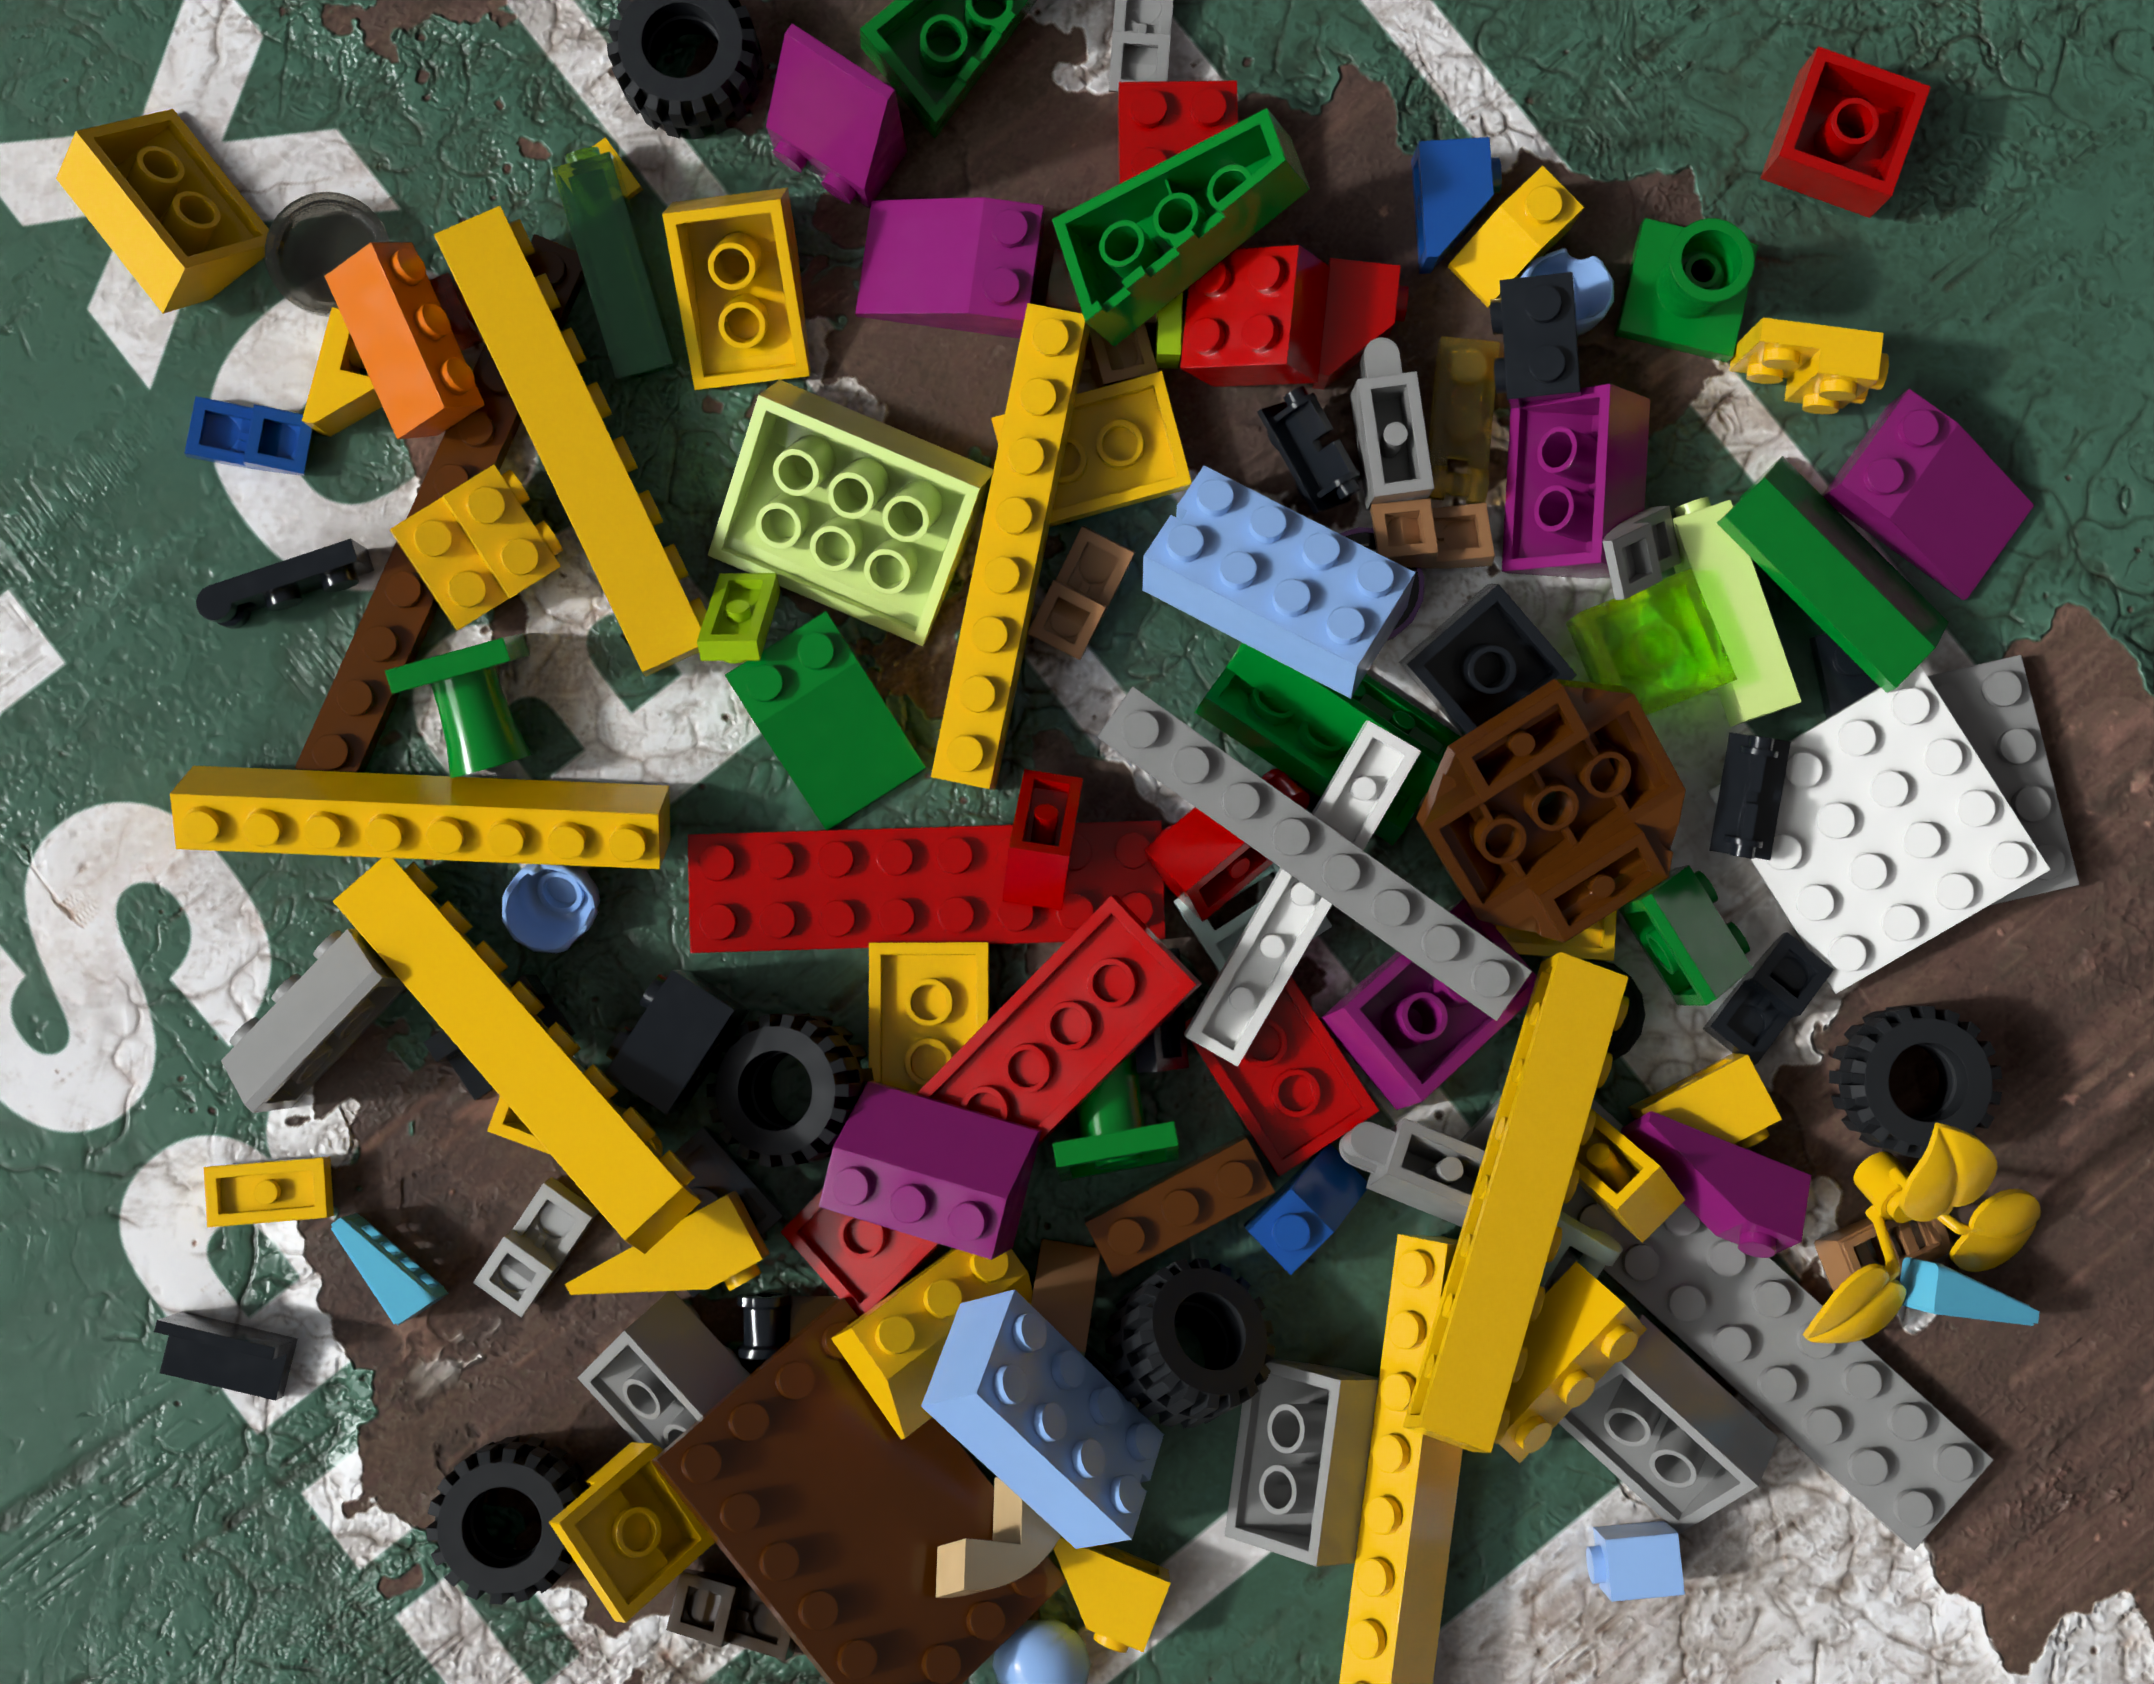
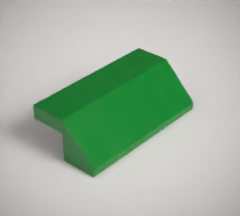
(1834, 575)
(1311, 727)

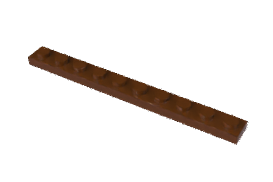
(401, 602)

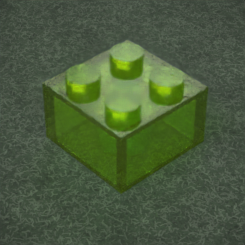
(1654, 644)

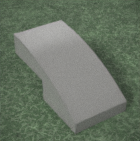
(1140, 41)
(1641, 551)
(536, 1246)

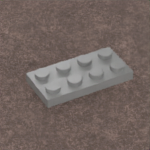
(2002, 726)

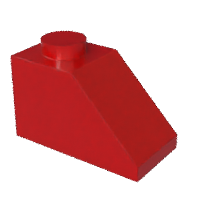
(1360, 307)
(1042, 839)

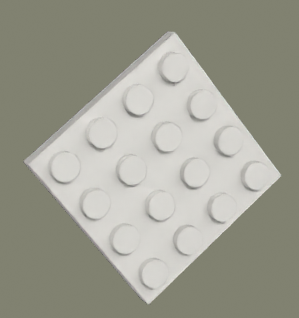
(1889, 832)

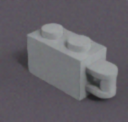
(1390, 428)
(1415, 1166)

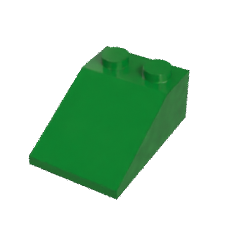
(825, 721)

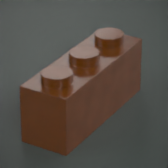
(1178, 1205)

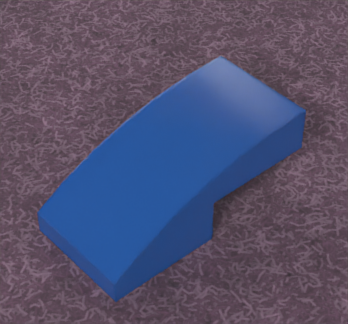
(248, 437)

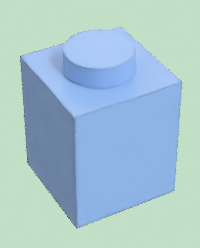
(1636, 1561)

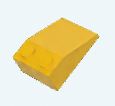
(738, 287)

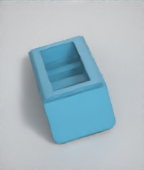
(391, 1275)
(1950, 1293)

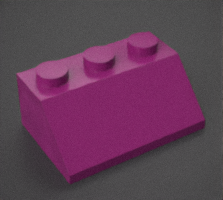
(1573, 479)
(931, 1170)

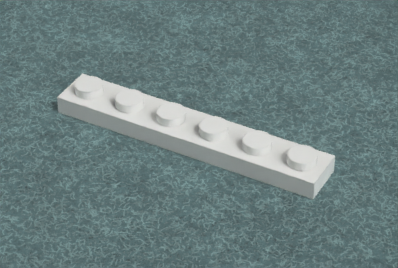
(1291, 910)

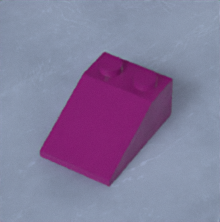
(834, 119)
(952, 263)
(1929, 494)
(1412, 1027)

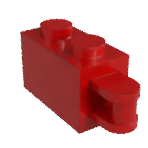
(1206, 861)

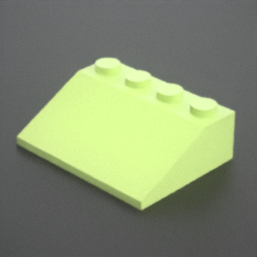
(849, 510)

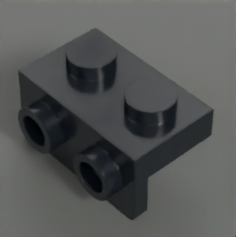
(1538, 338)

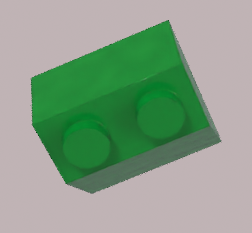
(1688, 938)

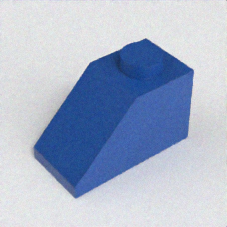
(1450, 193)
(1307, 1208)

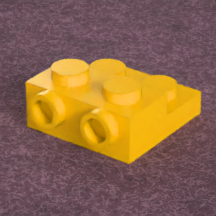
(1821, 362)
(478, 545)
(630, 1531)

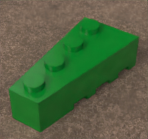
(939, 49)
(1176, 222)

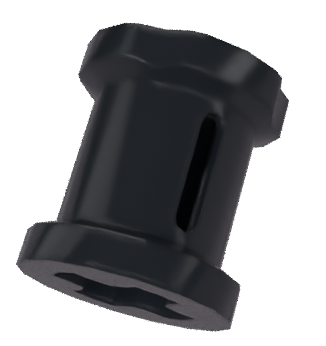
(763, 1323)

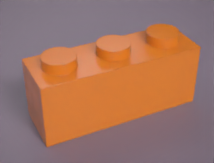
(404, 339)

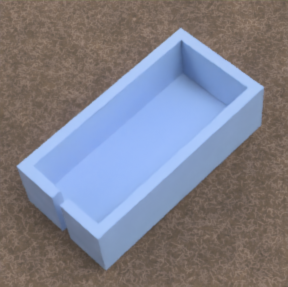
(1277, 581)
(1043, 1420)

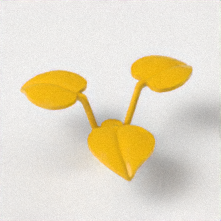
(1949, 1175)

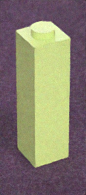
(1738, 611)

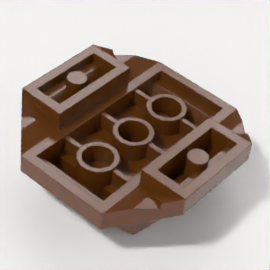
(1587, 848)

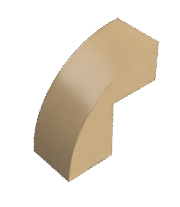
(1018, 1546)

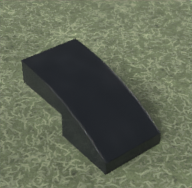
(1768, 998)

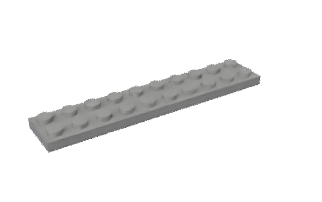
(1824, 1397)

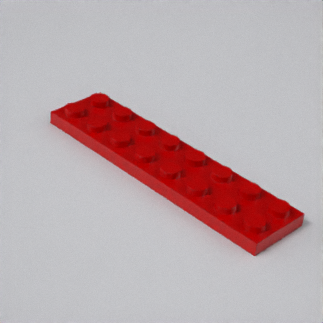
(902, 887)
(1024, 1066)

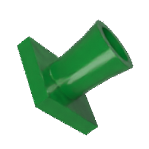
(1688, 287)
(470, 702)
(1115, 1131)

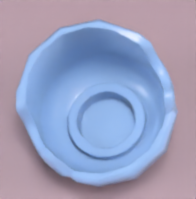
(1591, 281)
(549, 906)
(1042, 1654)

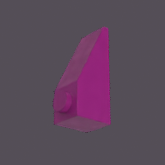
(1727, 1186)

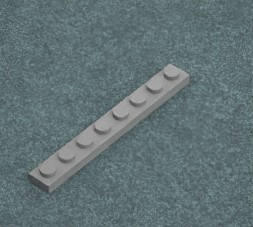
(1314, 853)

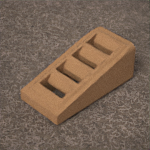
(1848, 1251)

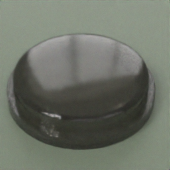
(314, 239)

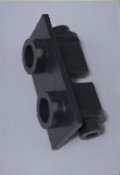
(1321, 474)
(1749, 796)

